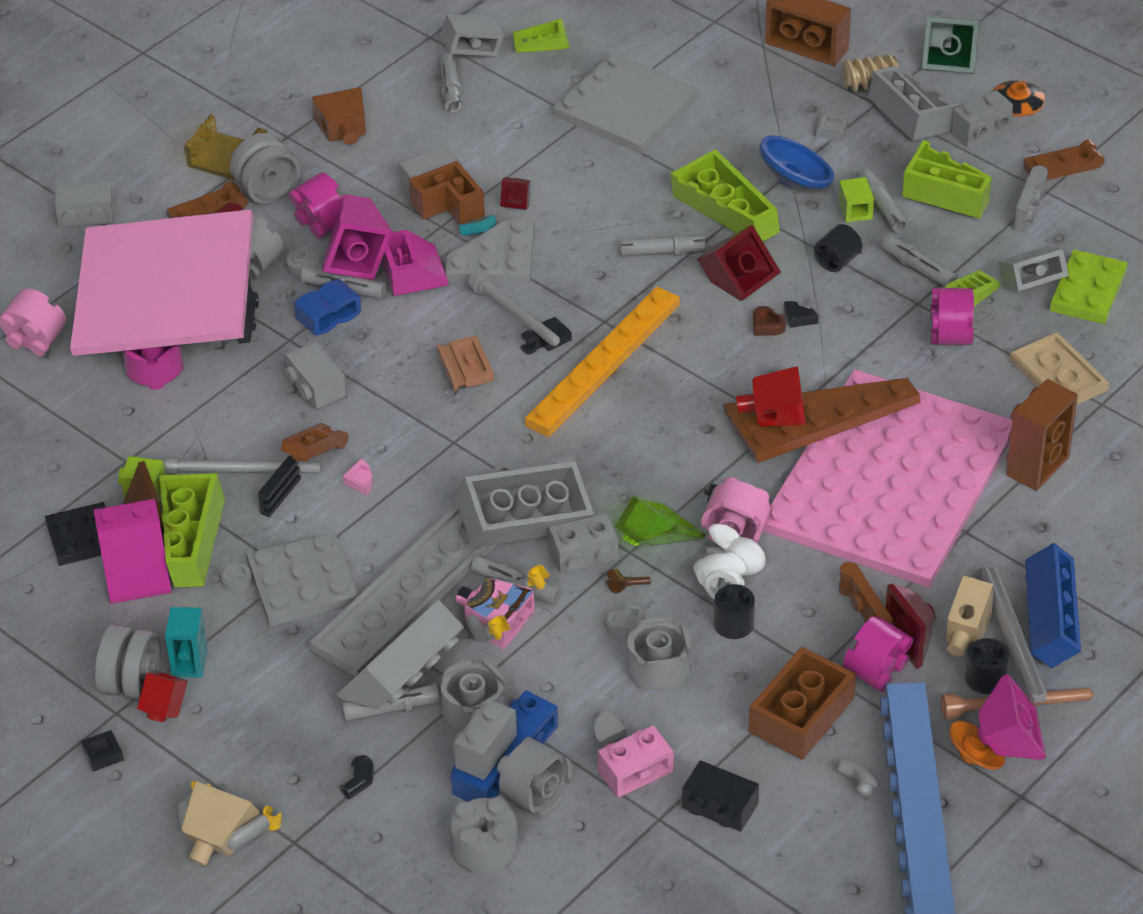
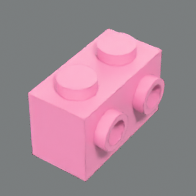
(635, 761)

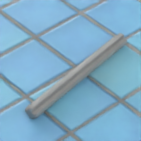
(1015, 638)

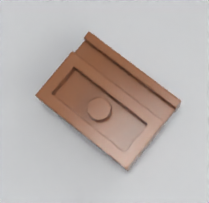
(465, 362)

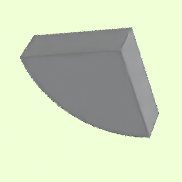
(607, 728)

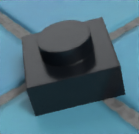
(102, 750)

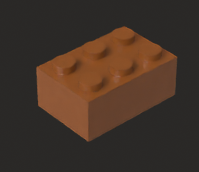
(809, 28)
(1041, 434)
(801, 702)

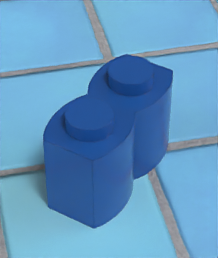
(327, 307)

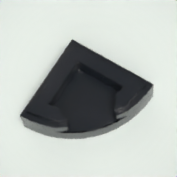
(799, 315)

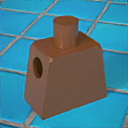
(340, 115)

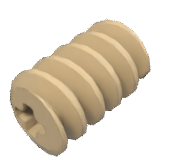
(862, 71)

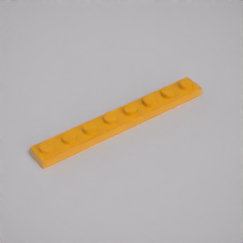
(602, 362)

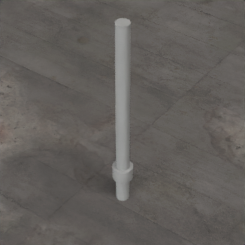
(174, 466)

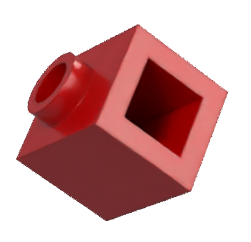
(162, 696)

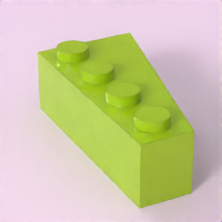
(724, 195)
(190, 524)

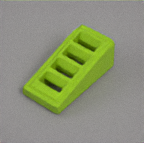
(542, 37)
(986, 282)

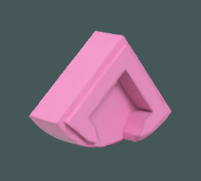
(359, 477)

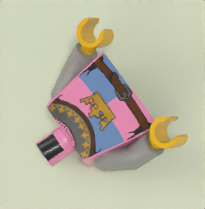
(501, 607)

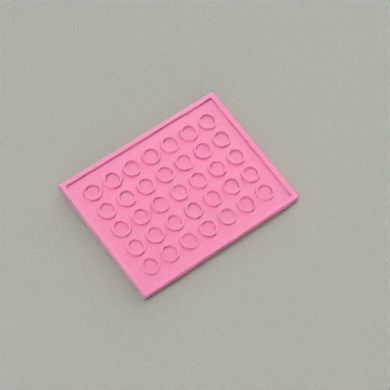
(893, 486)

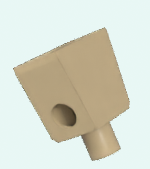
(966, 623)

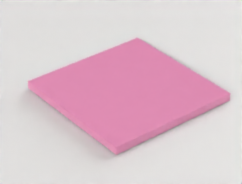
(163, 283)

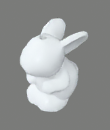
(730, 561)

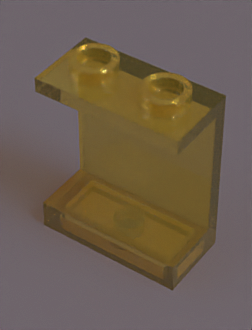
(212, 150)

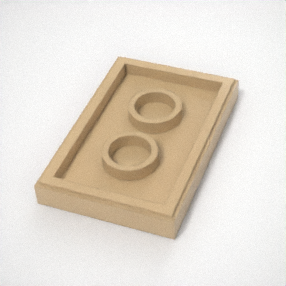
(1060, 362)

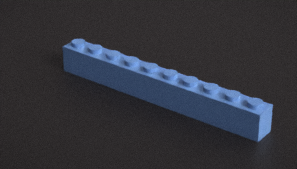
(916, 801)

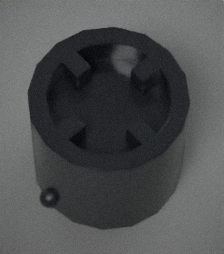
(838, 248)
(734, 611)
(986, 664)

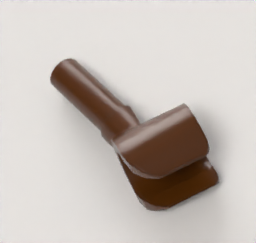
(618, 583)

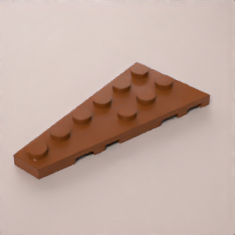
(825, 415)

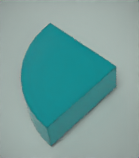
(478, 225)

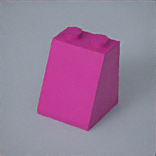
(357, 239)
(132, 551)

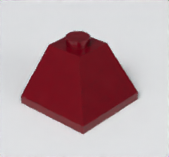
(739, 264)
(912, 617)

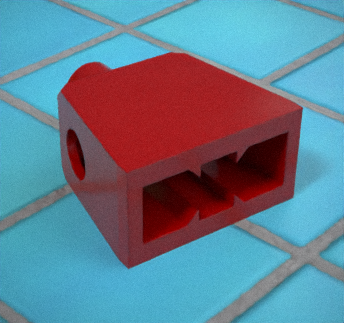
(775, 399)

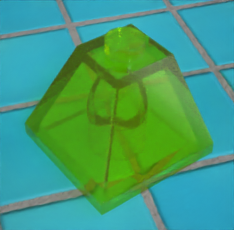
(655, 524)

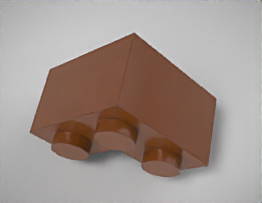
(445, 190)

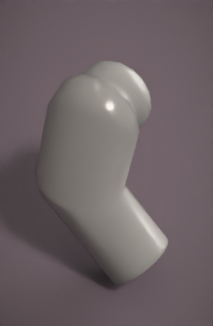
(861, 773)

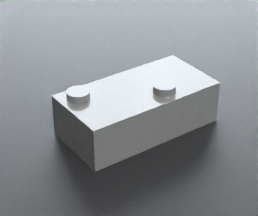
(521, 503)

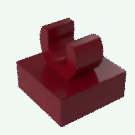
(515, 193)

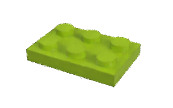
(1090, 286)

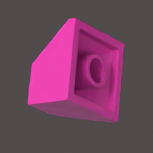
(1011, 722)

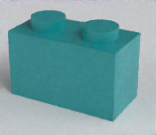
(186, 642)

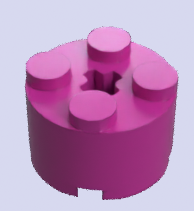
(317, 203)
(952, 316)
(154, 365)
(878, 653)

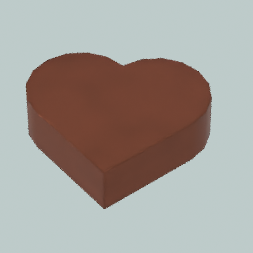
(768, 322)

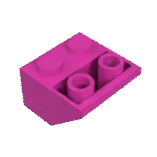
(412, 264)

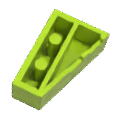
(946, 183)

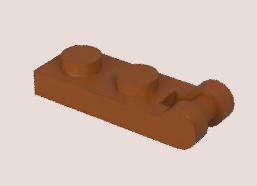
(1067, 161)
(209, 202)
(313, 442)
(861, 593)

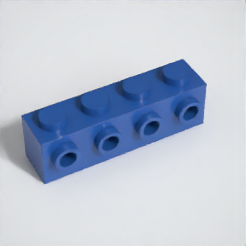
(1052, 606)
(534, 719)

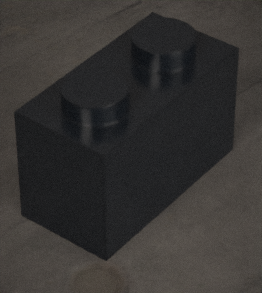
(720, 796)

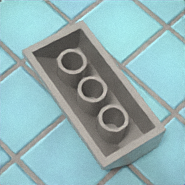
(404, 658)

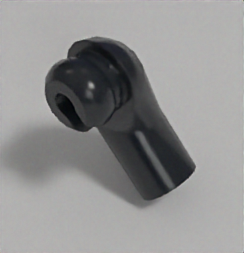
(362, 777)

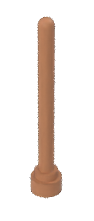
(954, 706)

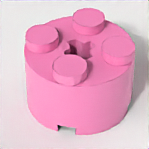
(32, 321)
(739, 507)

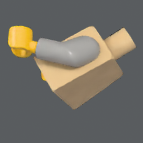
(220, 821)

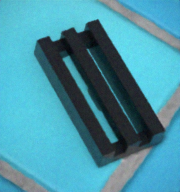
(279, 486)

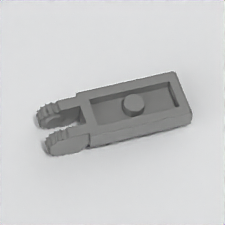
(1030, 196)

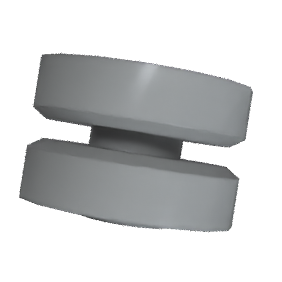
(265, 168)
(125, 660)

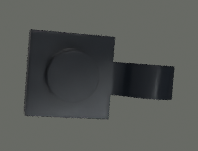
(535, 342)

